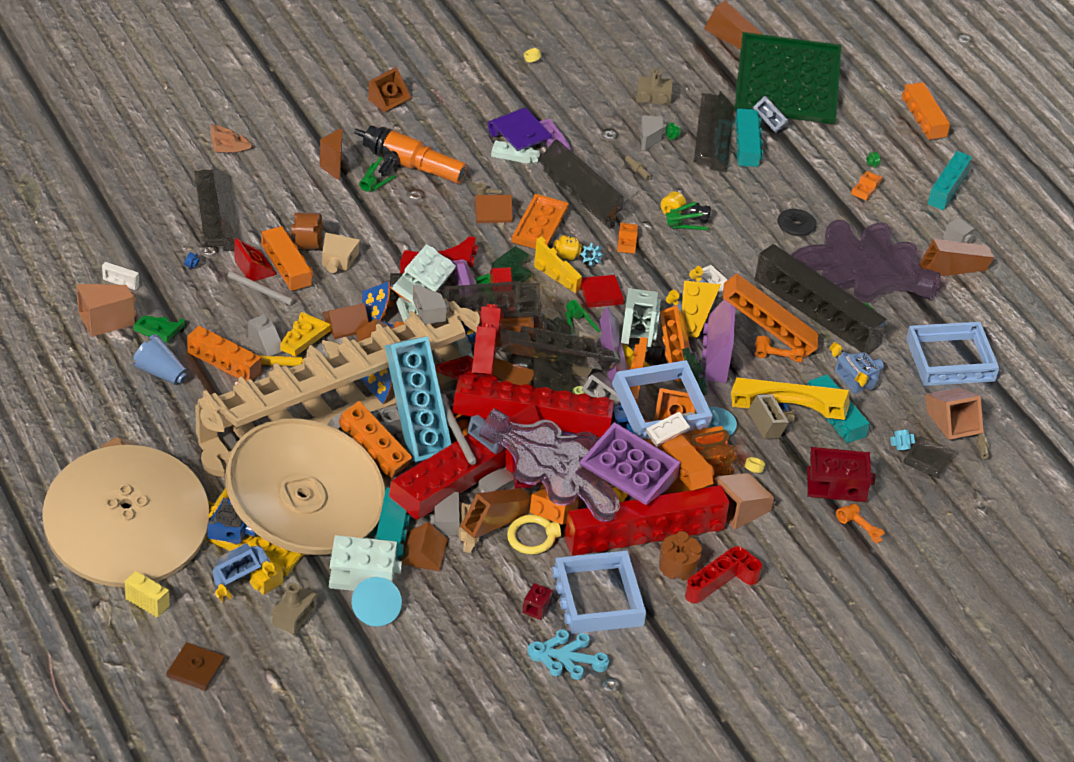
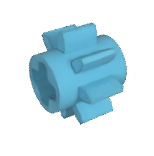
(587, 254)
(902, 439)

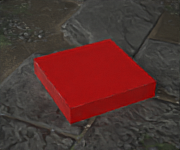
(601, 291)

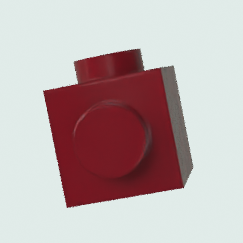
(537, 601)

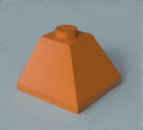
(671, 402)

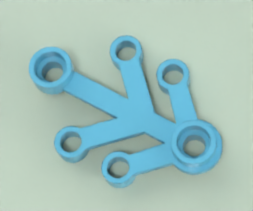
(542, 652)

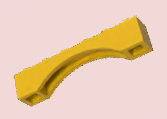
(827, 401)

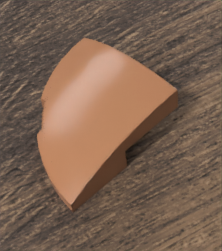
(227, 141)

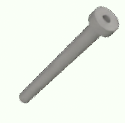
(457, 431)

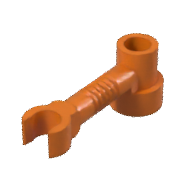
(763, 348)
(851, 513)

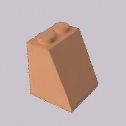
(105, 307)
(956, 412)
(746, 498)

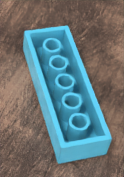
(418, 397)

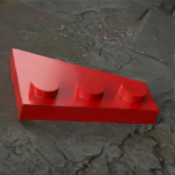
(457, 367)

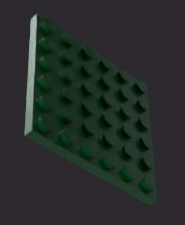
(792, 74)

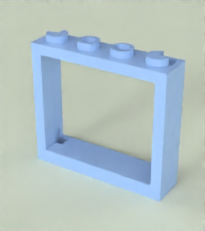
(956, 373)
(655, 374)
(604, 620)

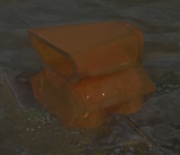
(716, 451)

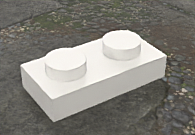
(711, 275)

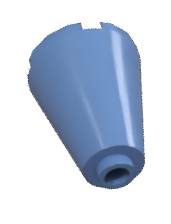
(159, 361)

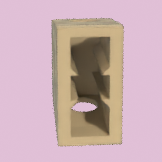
(339, 252)

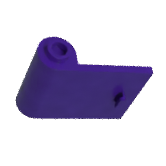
(519, 129)

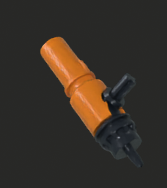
(410, 153)

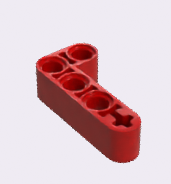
(731, 564)

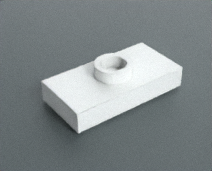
(120, 275)
(667, 429)

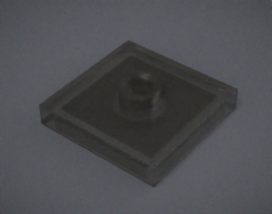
(929, 457)

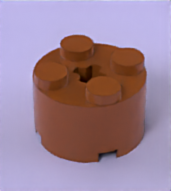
(308, 230)
(679, 556)

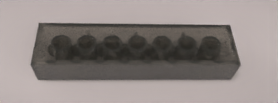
(820, 299)

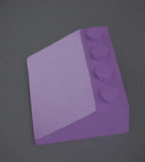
(718, 342)
(631, 464)

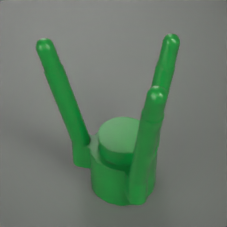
(369, 180)
(675, 218)
(576, 311)

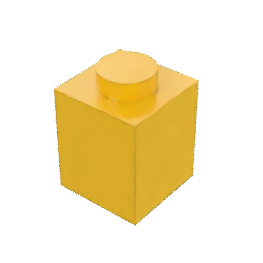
(261, 583)

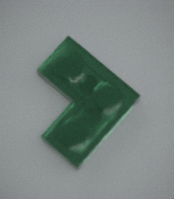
(514, 259)
(696, 367)

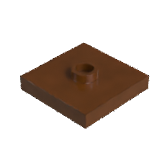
(195, 666)

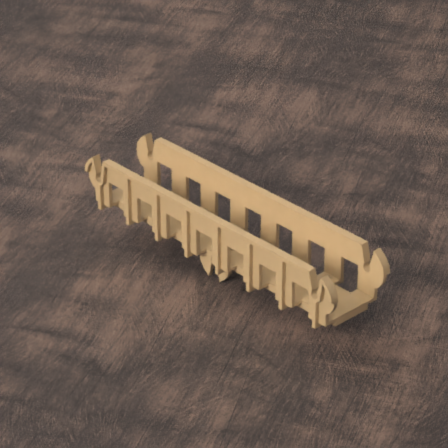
(316, 376)

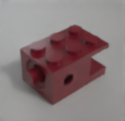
(839, 474)

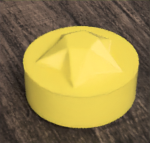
(532, 55)
(754, 465)

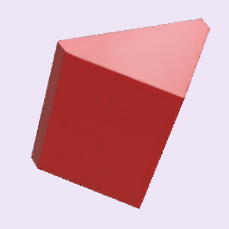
(251, 261)

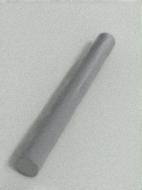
(261, 288)

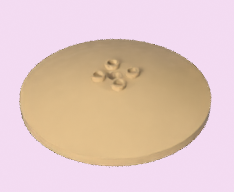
(311, 459)
(109, 542)

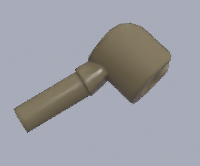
(482, 190)

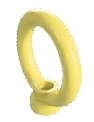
(552, 530)

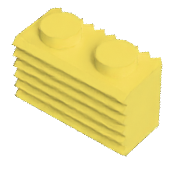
(146, 594)

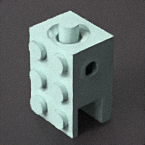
(427, 270)
(641, 313)
(361, 559)

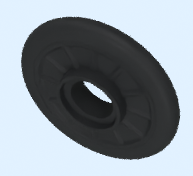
(786, 223)

